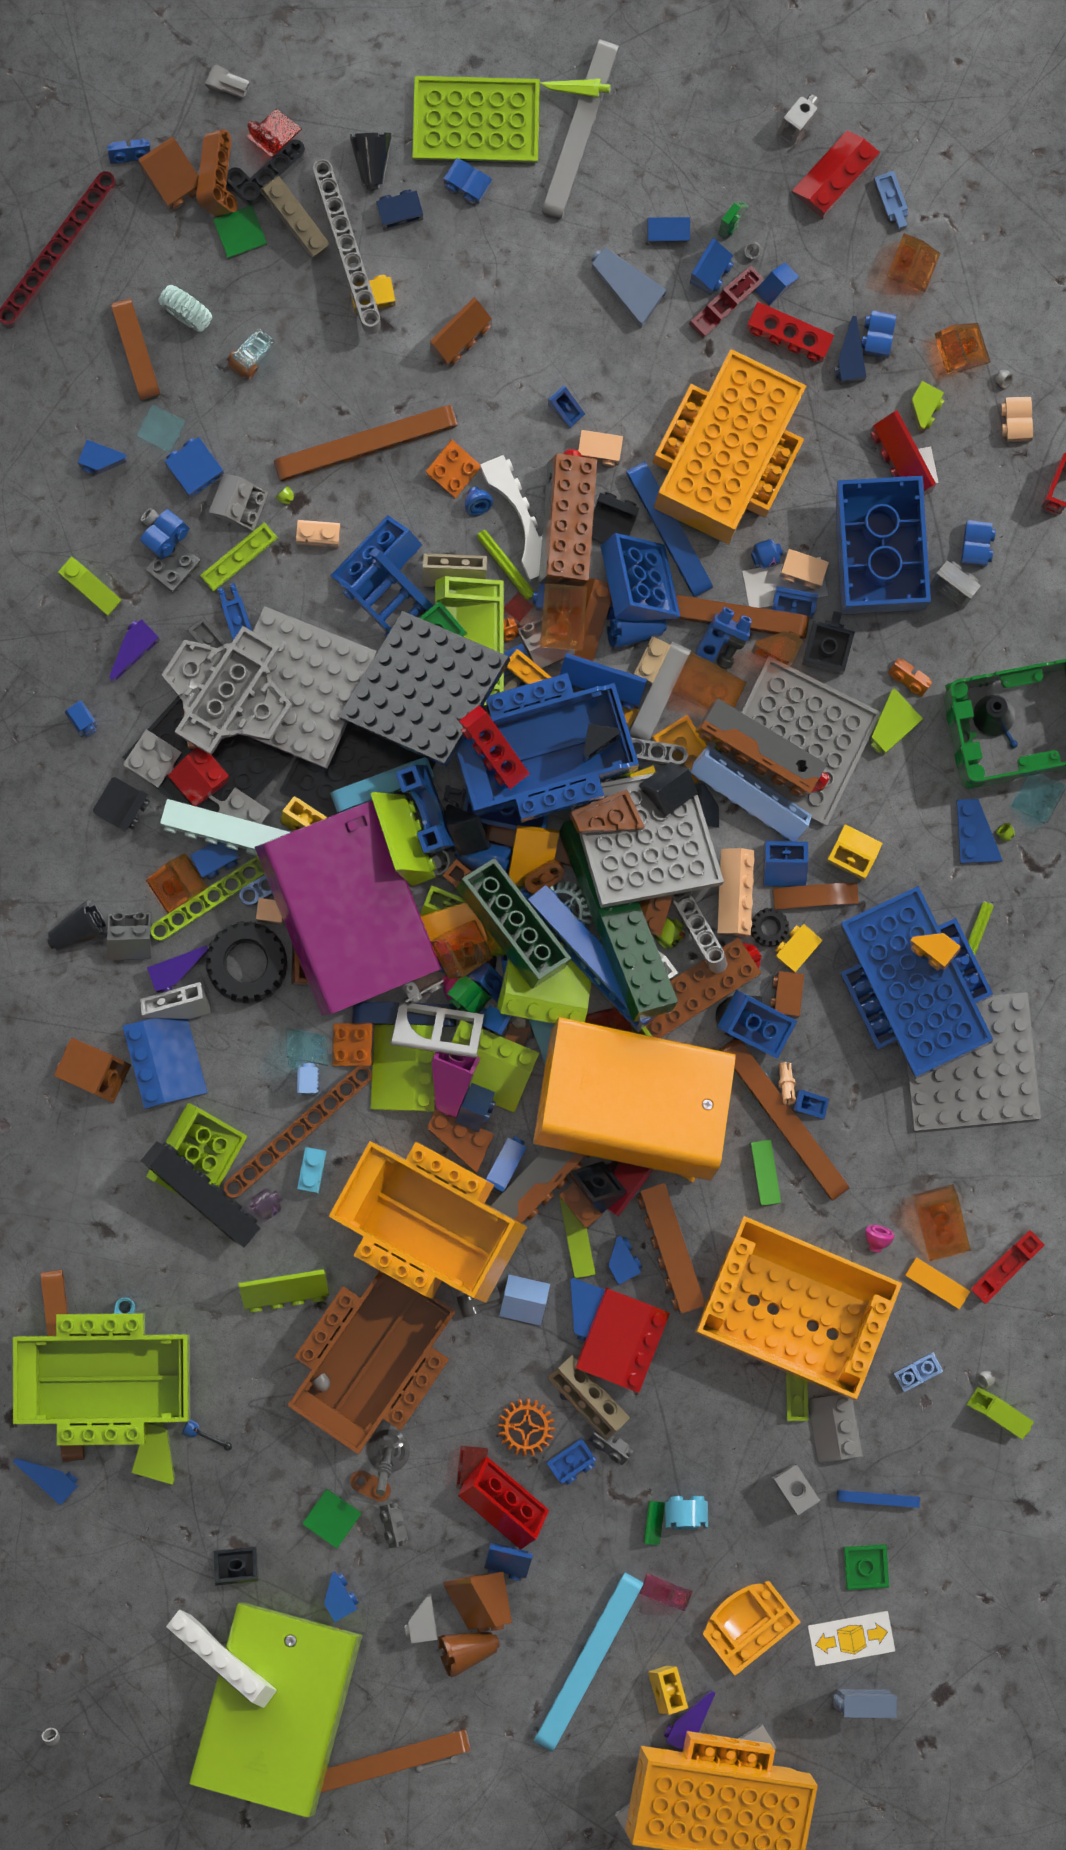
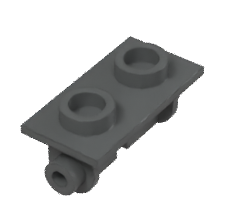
(618, 1451)
(394, 1535)

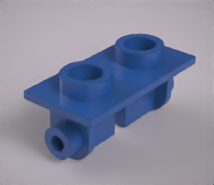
(120, 153)

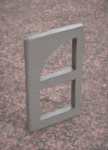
(407, 1037)

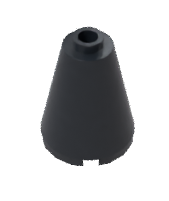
(371, 156)
(994, 715)
(78, 928)

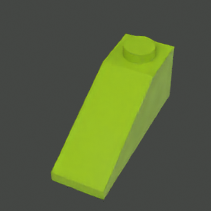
(89, 586)

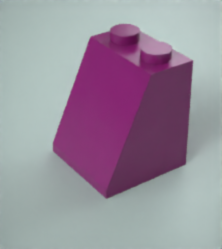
(452, 1080)

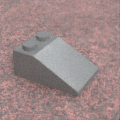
(955, 583)

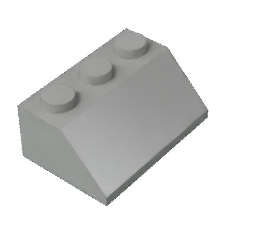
(834, 1428)

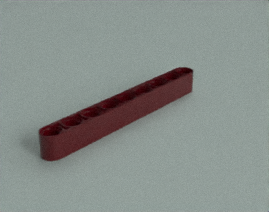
(58, 239)

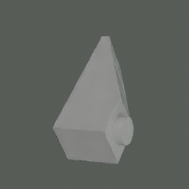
(179, 1003)

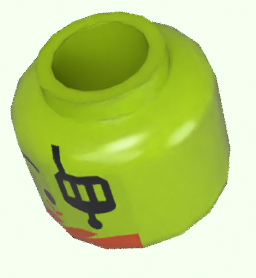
(671, 934)

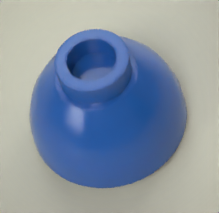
(478, 501)

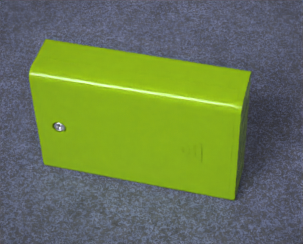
(284, 1749)

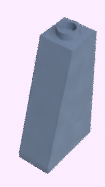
(630, 287)

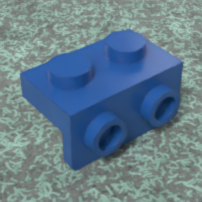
(572, 1461)

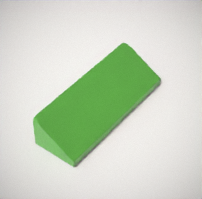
(765, 1172)

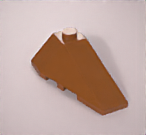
(597, 608)

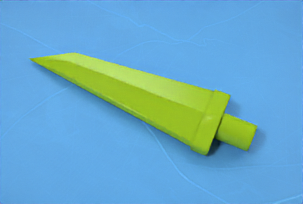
(588, 87)

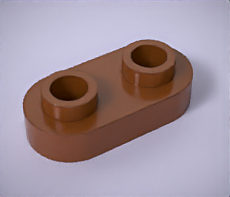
(545, 876)
(369, 1487)

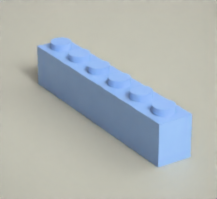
(750, 793)

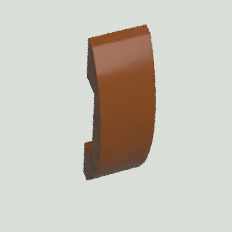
(815, 895)

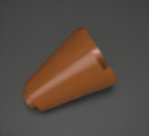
(466, 1650)

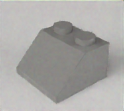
(422, 1623)

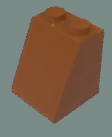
(170, 173)
(92, 1070)
(481, 1600)

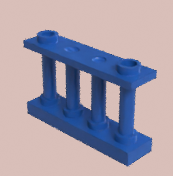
(393, 576)

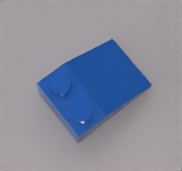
(756, 1024)
(508, 1560)

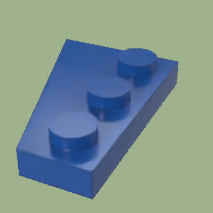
(974, 834)

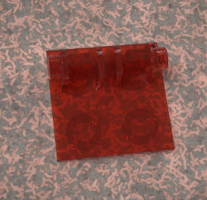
(272, 132)

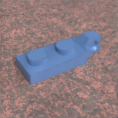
(892, 199)

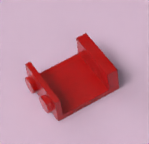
(1050, 503)

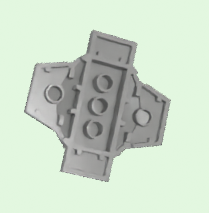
(227, 690)

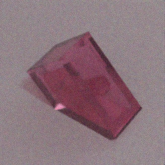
(666, 1592)

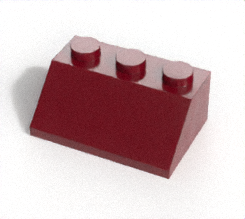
(631, 1179)

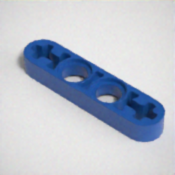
(878, 1498)

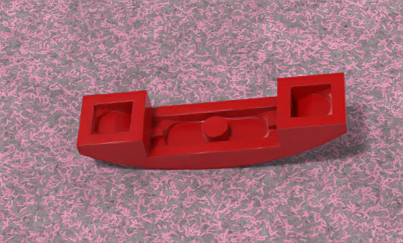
(1007, 1266)

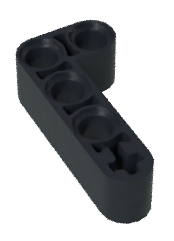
(269, 169)

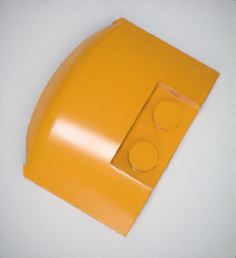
(748, 1625)

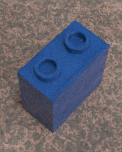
(194, 467)

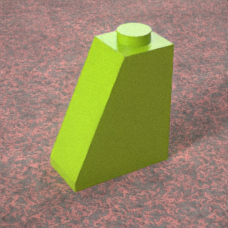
(894, 723)
(1000, 1413)
(155, 1456)

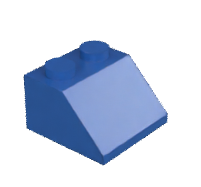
(711, 268)

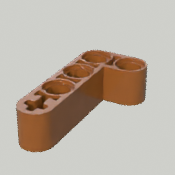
(213, 174)

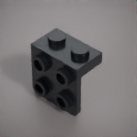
(612, 517)
(121, 804)

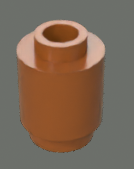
(240, 369)

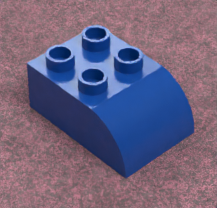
(882, 545)

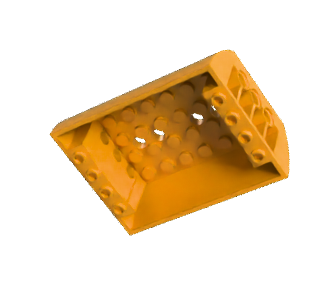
(805, 1288)

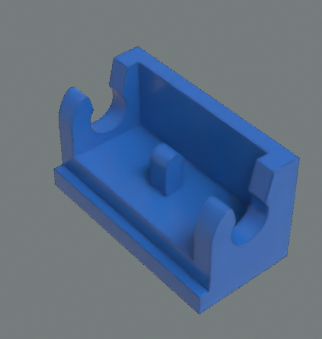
(668, 228)
(794, 601)

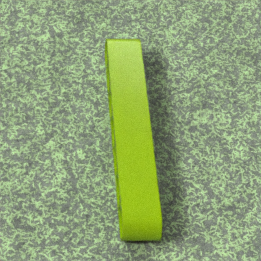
(202, 898)

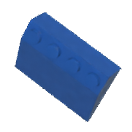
(639, 579)
(164, 1060)

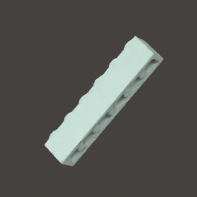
(216, 827)

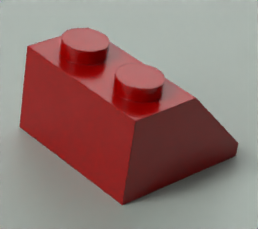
(198, 776)

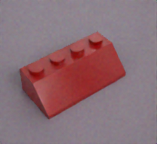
(836, 173)
(901, 450)
(504, 1503)

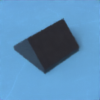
(598, 739)
(670, 788)
(466, 831)
(598, 1185)
(236, 1566)

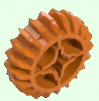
(511, 1426)

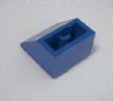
(785, 863)

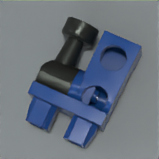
(724, 631)

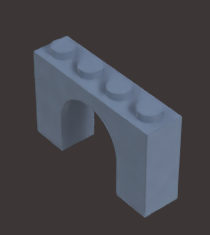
(865, 1703)

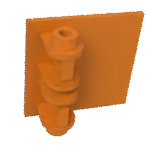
(453, 468)
(352, 1044)

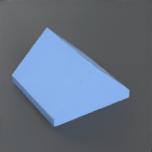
(524, 1300)

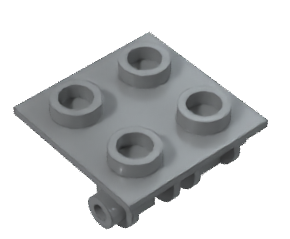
(414, 994)

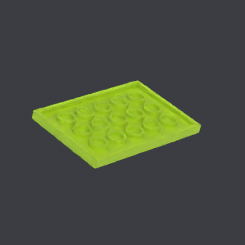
(476, 119)

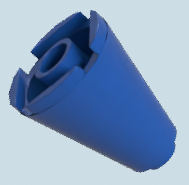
(626, 632)
(475, 860)

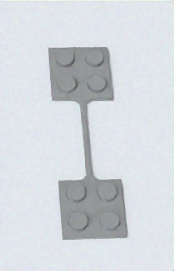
(155, 759)

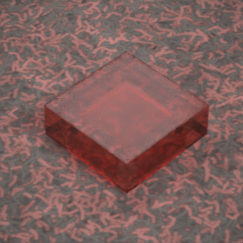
(518, 607)

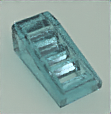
(254, 347)

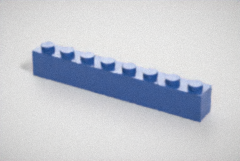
(582, 948)

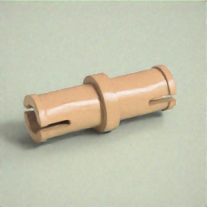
(787, 1083)

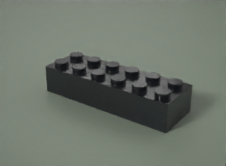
(197, 1191)

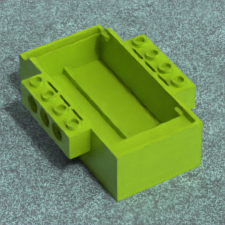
(101, 1379)

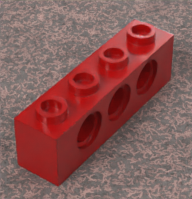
(783, 321)
(513, 770)

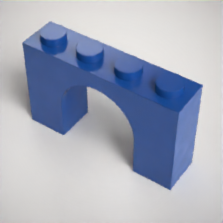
(420, 785)

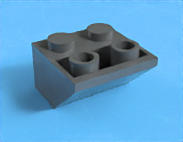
(129, 935)

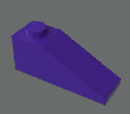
(134, 646)
(172, 971)
(690, 1721)

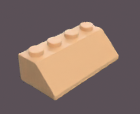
(736, 892)

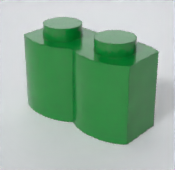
(468, 996)

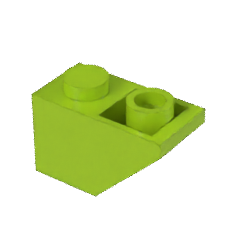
(924, 403)

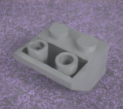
(238, 501)
(541, 656)

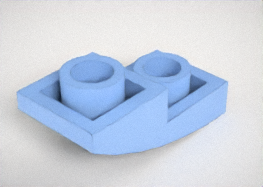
(918, 1372)

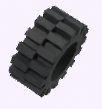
(779, 918)

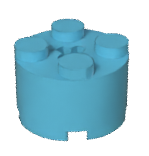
(686, 1513)

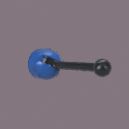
(192, 1429)

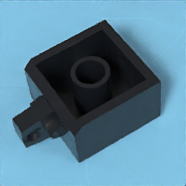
(829, 645)

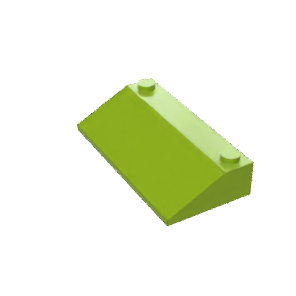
(478, 609)

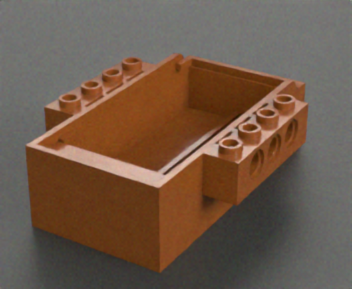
(375, 1359)

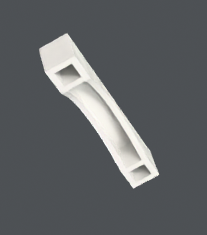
(500, 479)
(218, 1657)

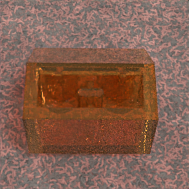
(913, 263)

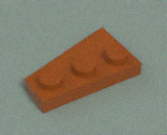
(608, 815)

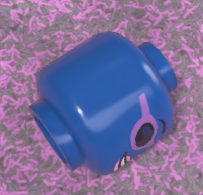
(766, 554)

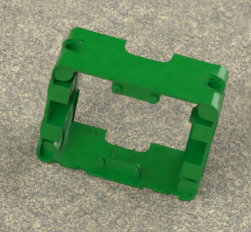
(960, 713)

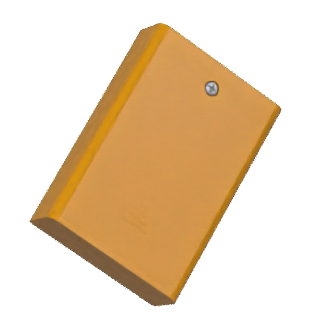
(634, 1099)

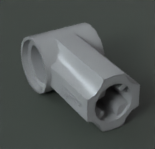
(221, 80)

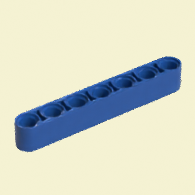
(670, 531)

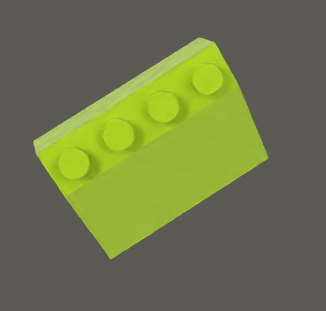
(400, 831)
(559, 996)
(502, 1065)
(402, 1074)
(205, 1143)
(284, 1289)

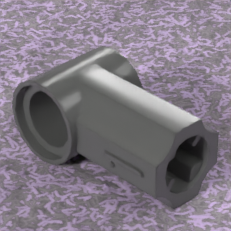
(472, 1306)

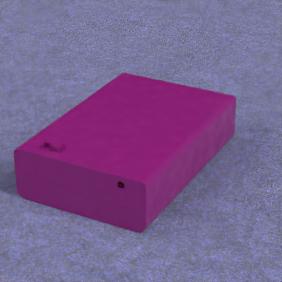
(347, 909)

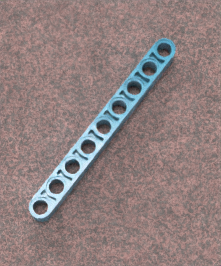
(588, 1662)

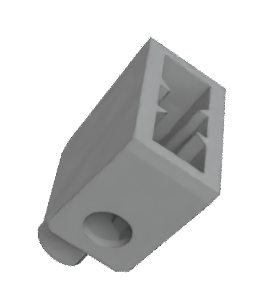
(798, 118)

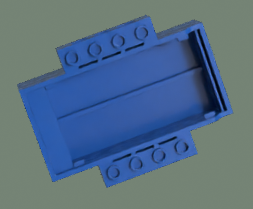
(548, 734)
(906, 998)

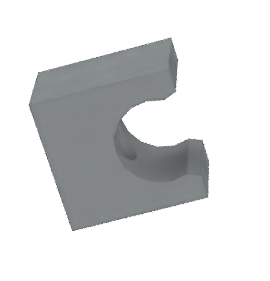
(789, 1477)

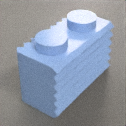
(308, 1079)

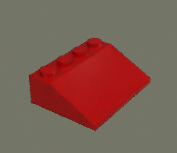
(622, 1340)

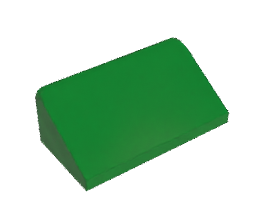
(654, 1522)

